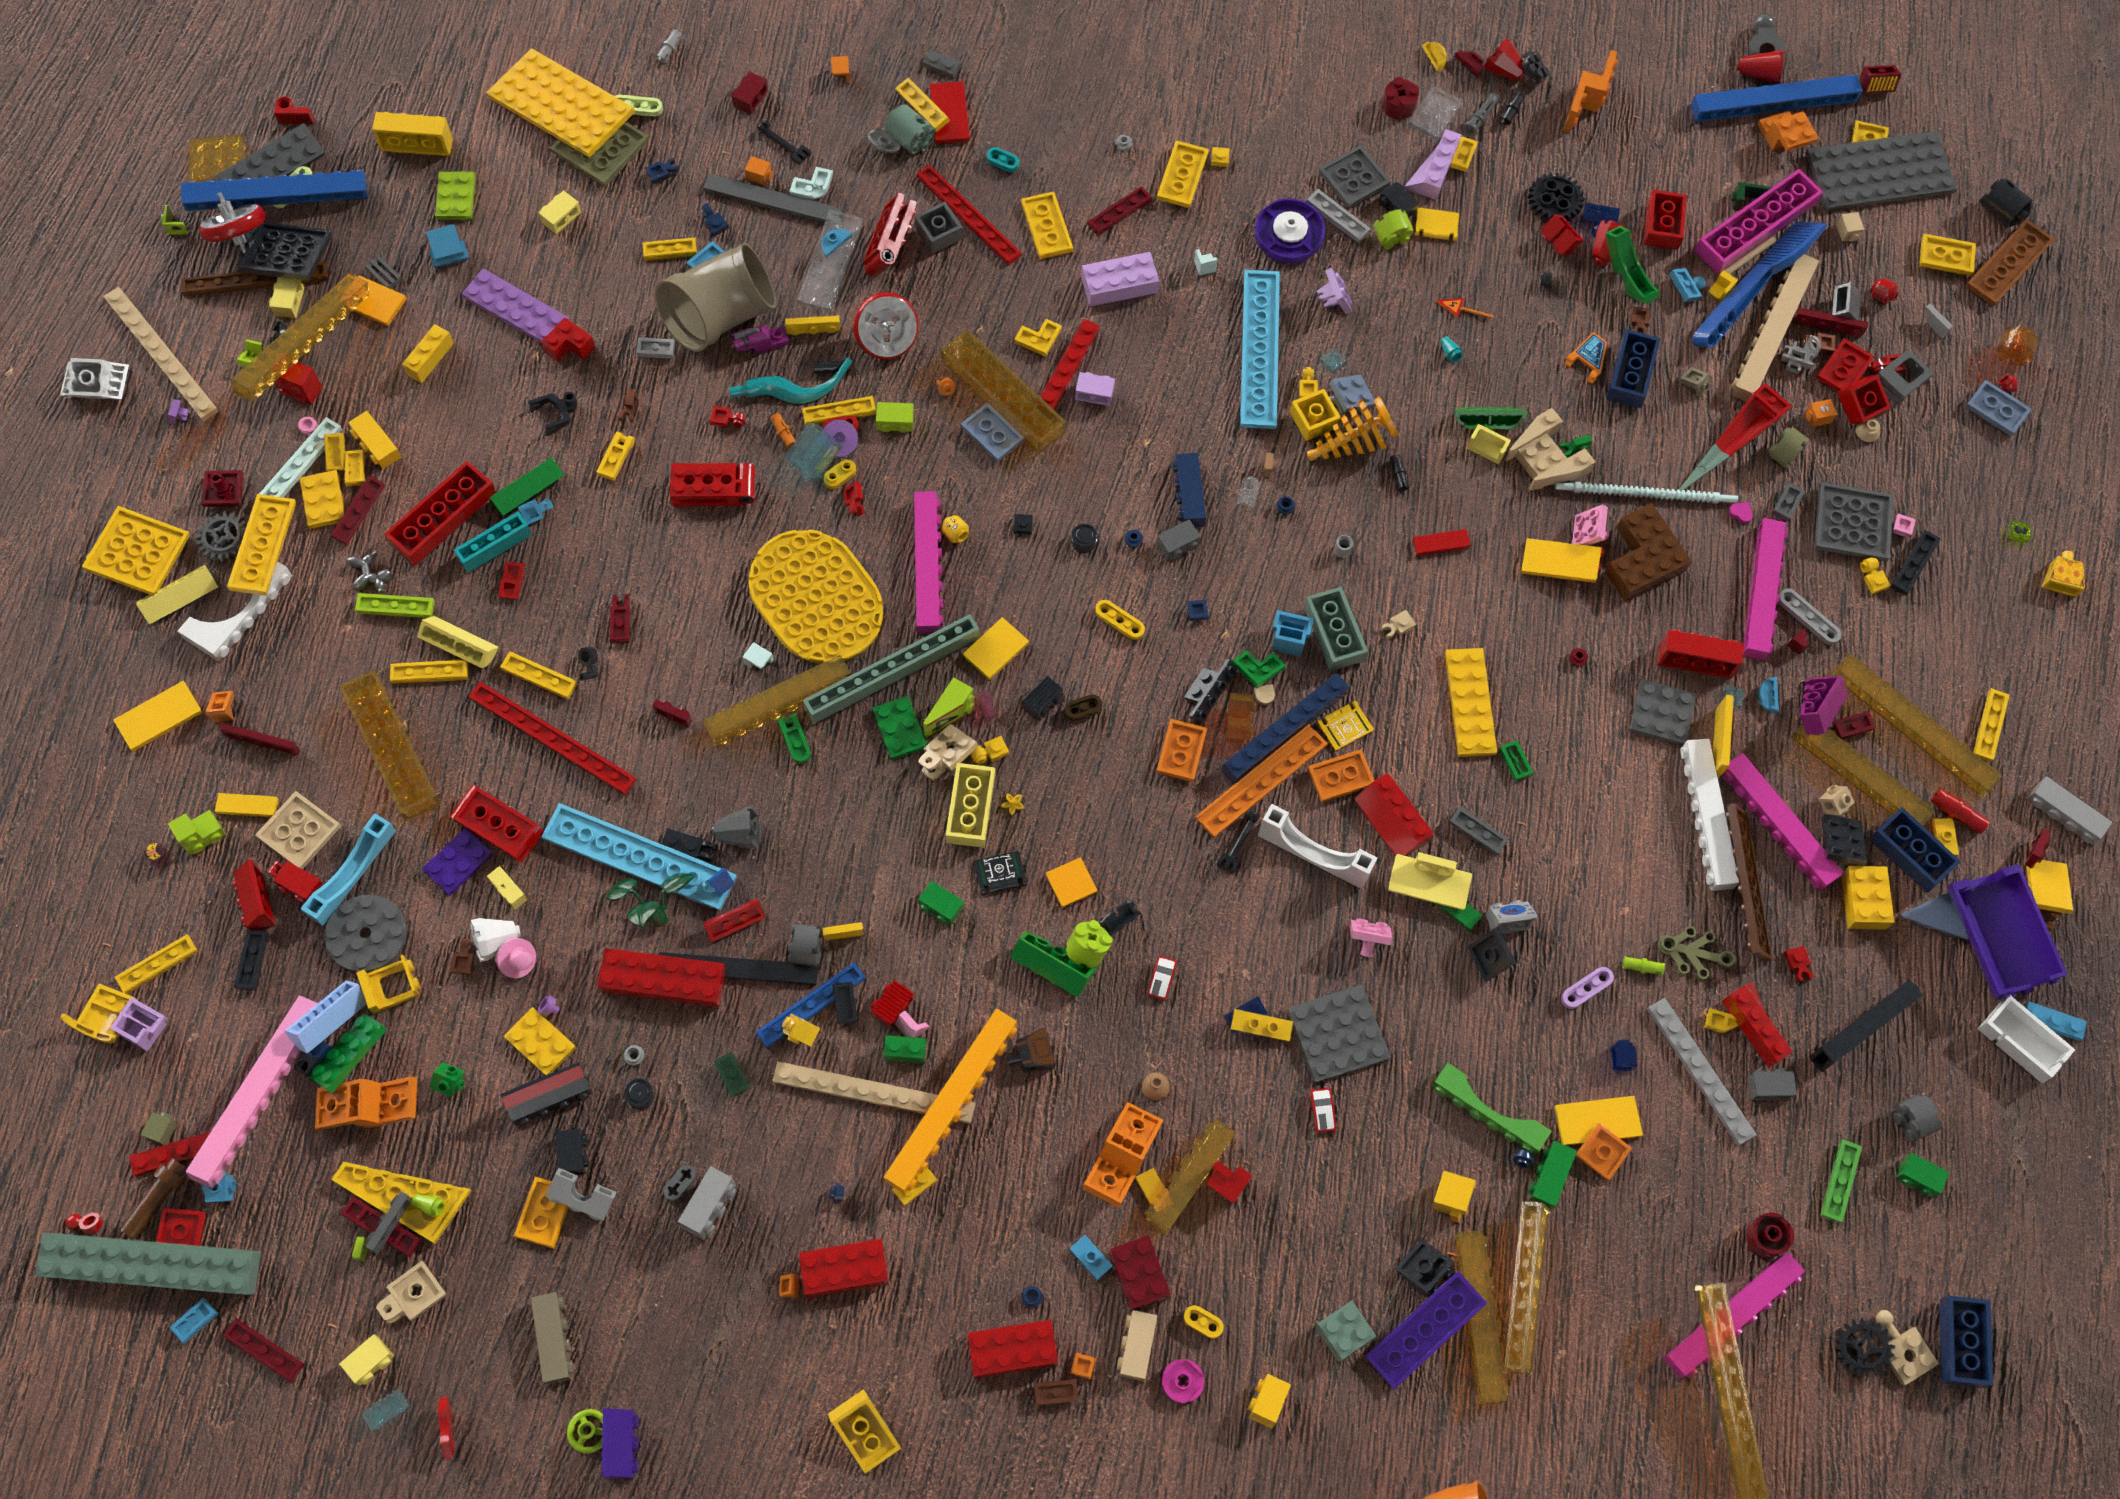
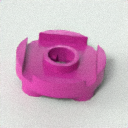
(1195, 1380)

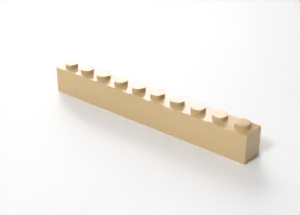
(1774, 328)

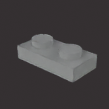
(655, 348)

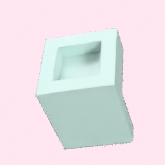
(1205, 263)
(757, 656)

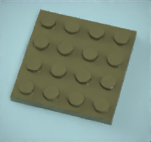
(609, 157)

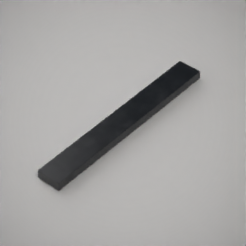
(760, 969)

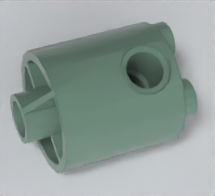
(909, 129)

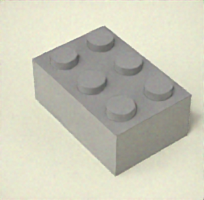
(708, 1203)

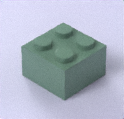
(1345, 1331)

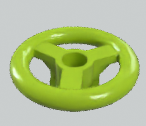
(578, 1446)

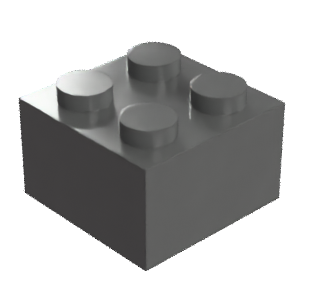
(938, 227)

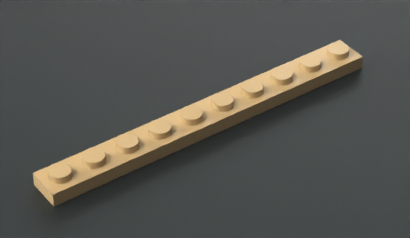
(161, 354)
(860, 1089)

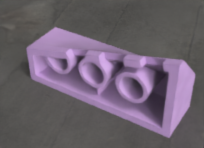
(1433, 171)

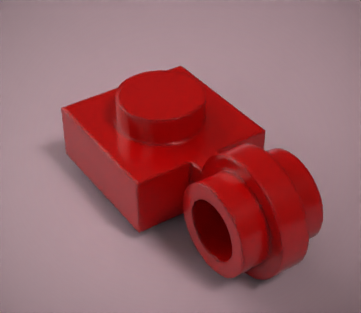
(1878, 365)
(722, 416)

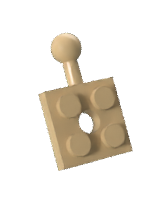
(1909, 1340)

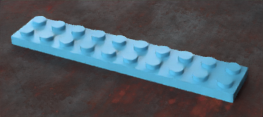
(1260, 349)
(632, 854)

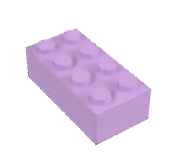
(1120, 279)

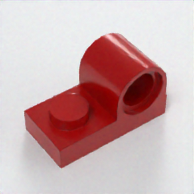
(288, 114)

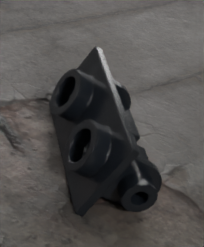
(1113, 922)

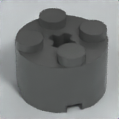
(806, 944)
(1917, 1117)

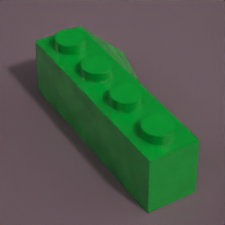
(1052, 963)

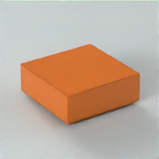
(1083, 1366)

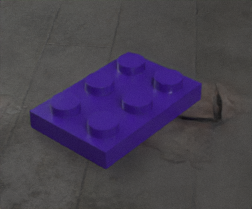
(457, 862)

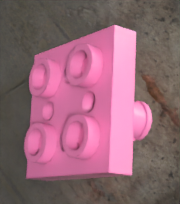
(1590, 526)
(1370, 934)

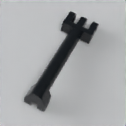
(797, 152)
(1230, 859)

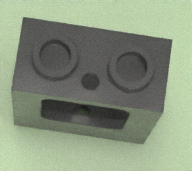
(1895, 386)

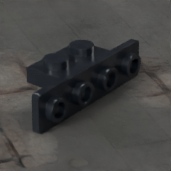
(1208, 689)

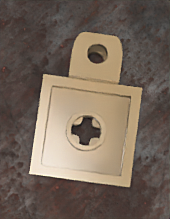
(941, 757)
(401, 1294)

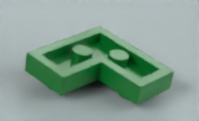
(1258, 672)

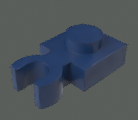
(660, 171)

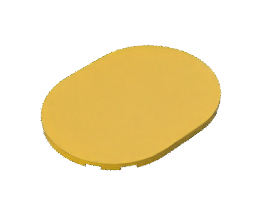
(815, 596)

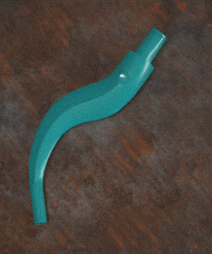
(786, 390)

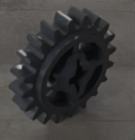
(1868, 1330)

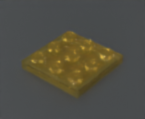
(213, 155)

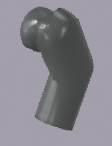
(1333, 398)

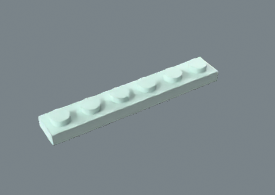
(301, 460)

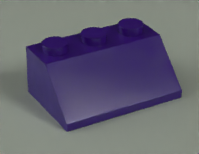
(619, 1444)

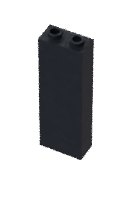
(1865, 1025)

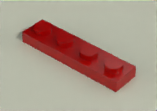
(151, 1159)

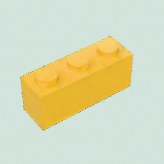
(428, 353)
(374, 440)

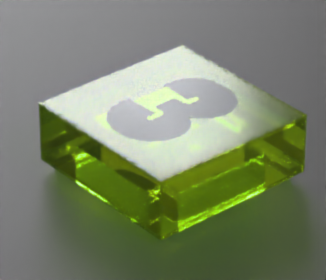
(2019, 531)

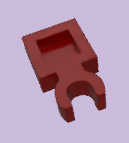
(1798, 959)

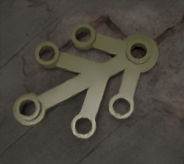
(1692, 952)

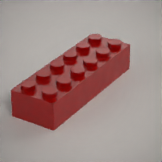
(440, 513)
(661, 977)

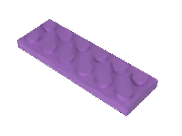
(512, 305)

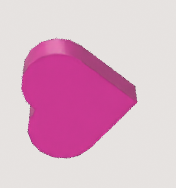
(1741, 512)

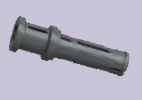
(1478, 119)

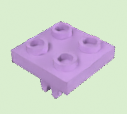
(1335, 292)

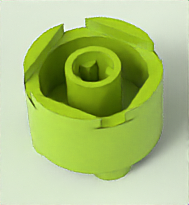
(1393, 229)
(1088, 944)

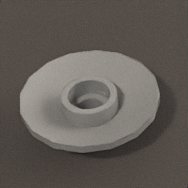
(883, 141)

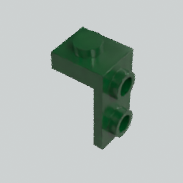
(1747, 190)

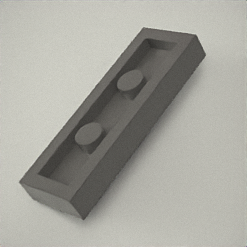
(1478, 831)
(388, 1222)

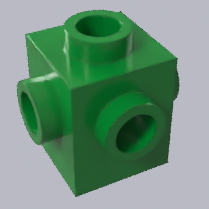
(447, 1080)

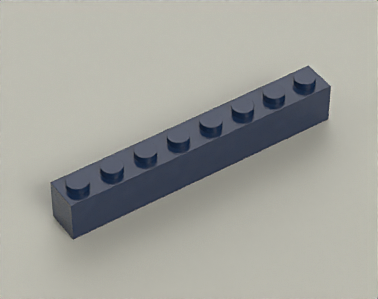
(1285, 728)

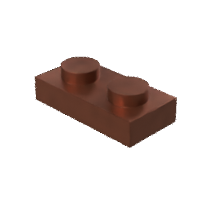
(1056, 1392)

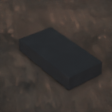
(844, 1002)

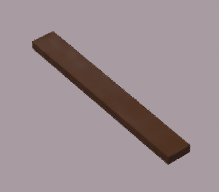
(239, 281)

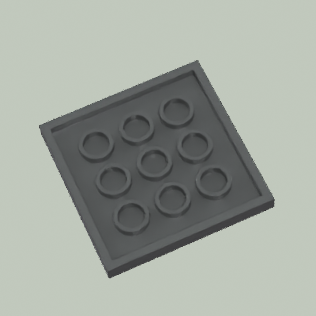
(1854, 521)
(1338, 1033)

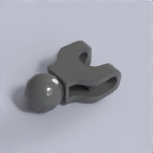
(1765, 36)

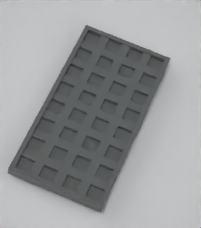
(1881, 170)

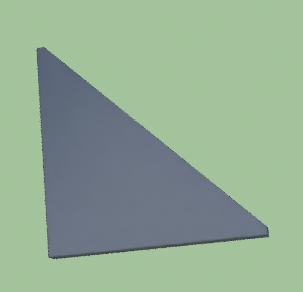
(1939, 915)

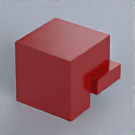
(1227, 1182)

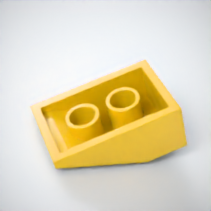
(864, 1431)

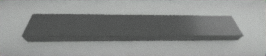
(768, 198)

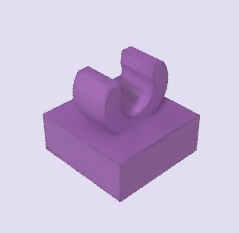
(177, 412)

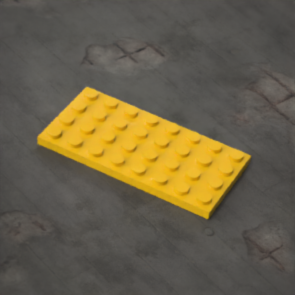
(560, 102)

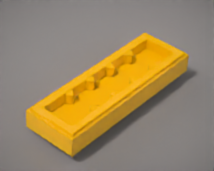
(1261, 1025)

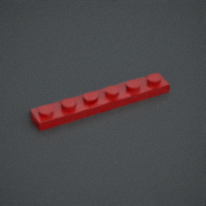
(1070, 363)

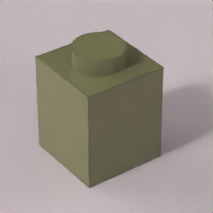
(159, 1128)

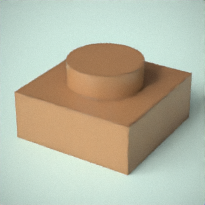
(1269, 465)

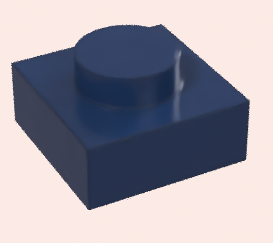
(1197, 610)

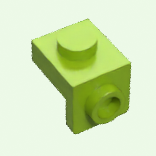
(252, 350)

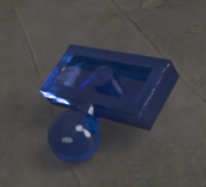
(1596, 213)

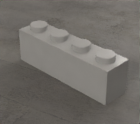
(2069, 811)

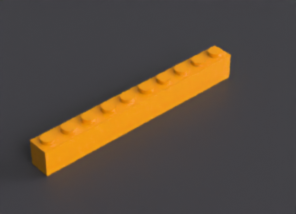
(950, 1102)

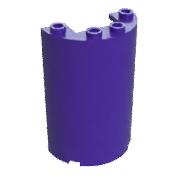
(2004, 916)

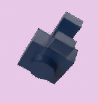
(714, 222)

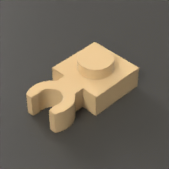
(1400, 623)

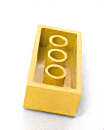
(412, 133)

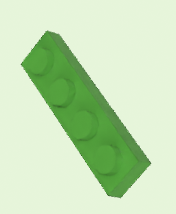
(1841, 1181)

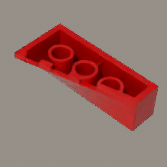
(1756, 1025)

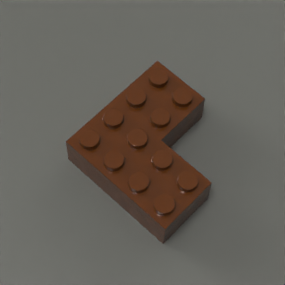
(1654, 553)

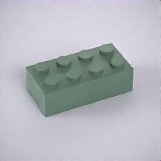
(1336, 629)

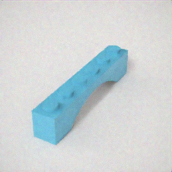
(328, 897)

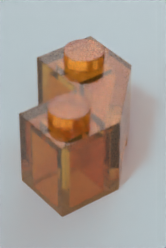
(1239, 718)

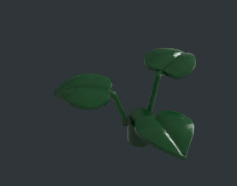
(652, 910)

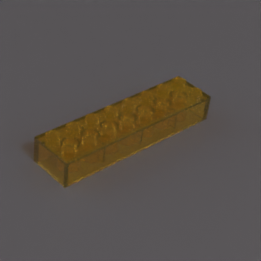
(1003, 390)
(390, 745)

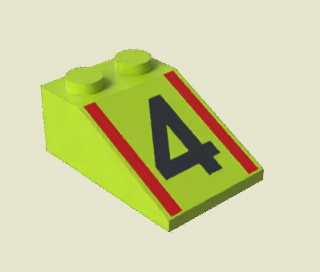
(950, 708)

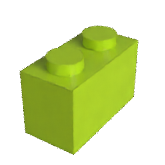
(895, 417)

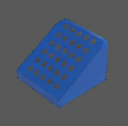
(721, 881)

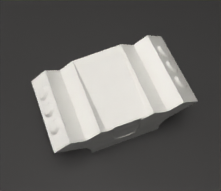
(94, 379)

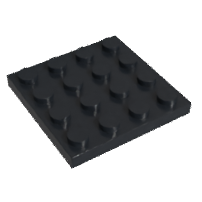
(285, 251)

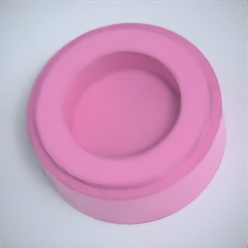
(307, 425)

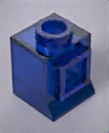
(1623, 1056)

